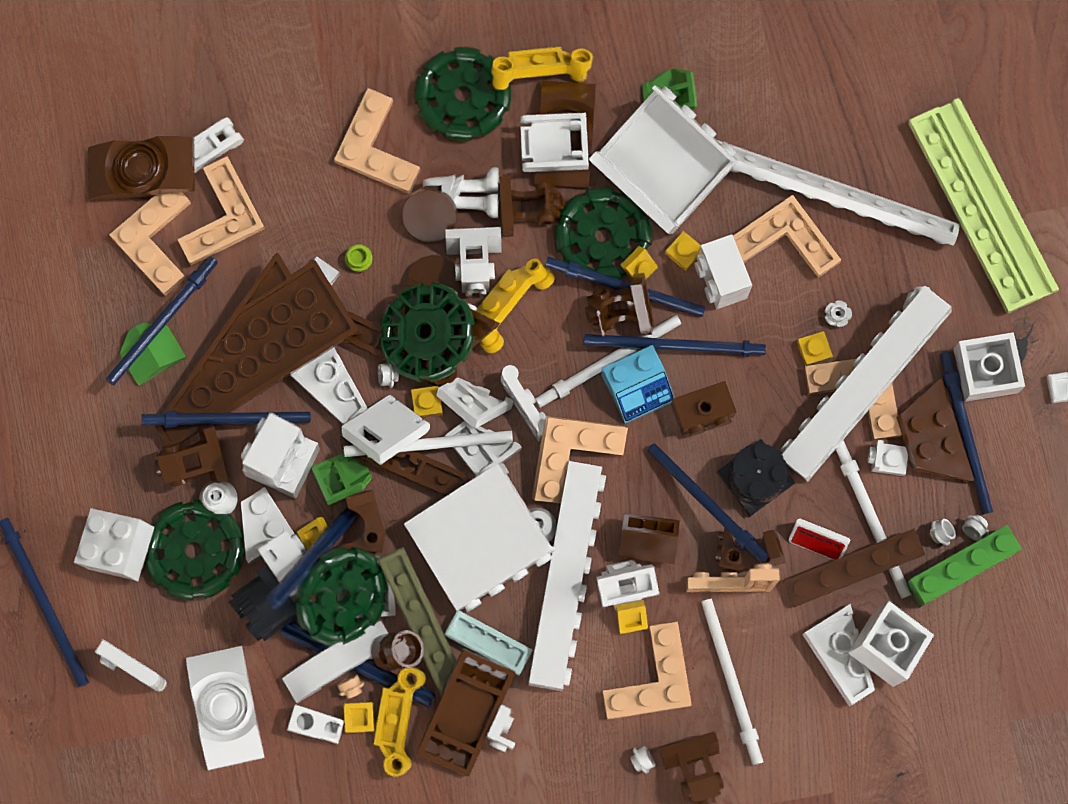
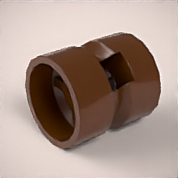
(397, 650)

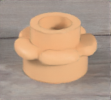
(350, 686)

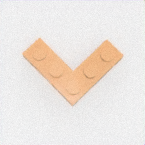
(360, 156)
(240, 218)
(788, 220)
(135, 234)
(882, 414)
(557, 440)
(759, 579)
(672, 686)

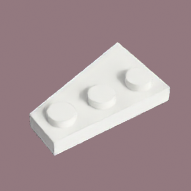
(331, 386)
(831, 643)

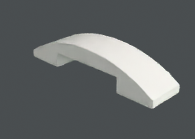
(332, 663)

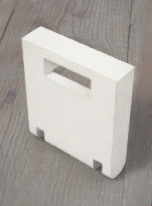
(549, 142)
(389, 423)
(114, 657)

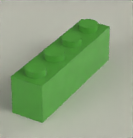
(963, 566)

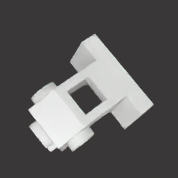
(474, 272)
(626, 583)

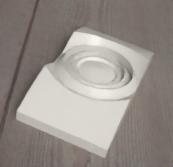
(224, 708)

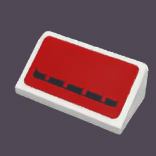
(818, 539)

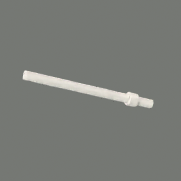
(562, 388)
(444, 442)
(850, 469)
(748, 735)

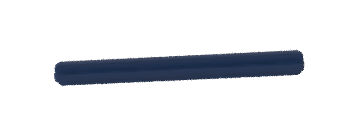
(310, 558)
(366, 669)

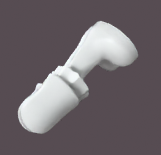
(455, 185)

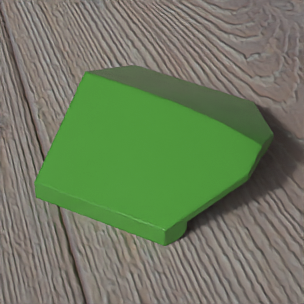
(679, 82)
(157, 357)
(341, 477)

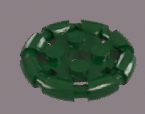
(449, 83)
(601, 219)
(442, 336)
(201, 566)
(356, 598)

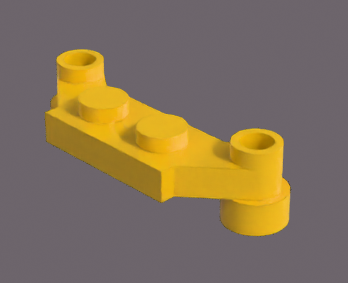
(540, 63)
(508, 293)
(394, 720)

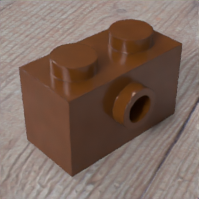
(704, 408)
(649, 538)

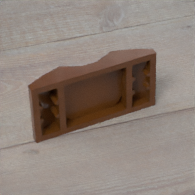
(565, 99)
(141, 168)
(465, 712)

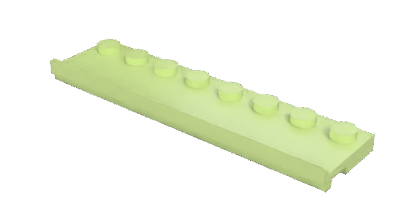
(983, 206)

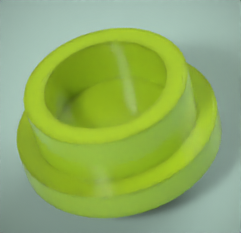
(358, 258)

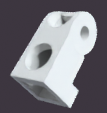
(315, 724)

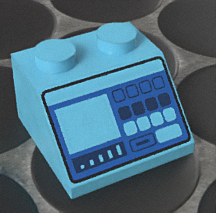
(638, 384)

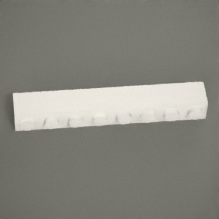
(866, 382)
(565, 576)

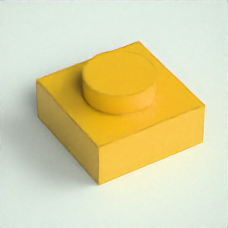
(683, 250)
(639, 262)
(814, 349)
(426, 402)
(312, 532)
(631, 616)
(359, 717)

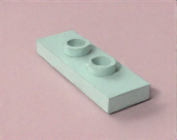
(488, 642)

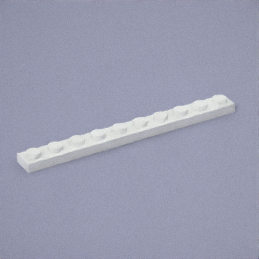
(845, 196)

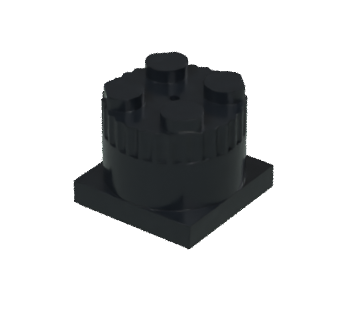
(756, 476)
(252, 603)

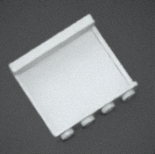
(665, 159)
(479, 538)

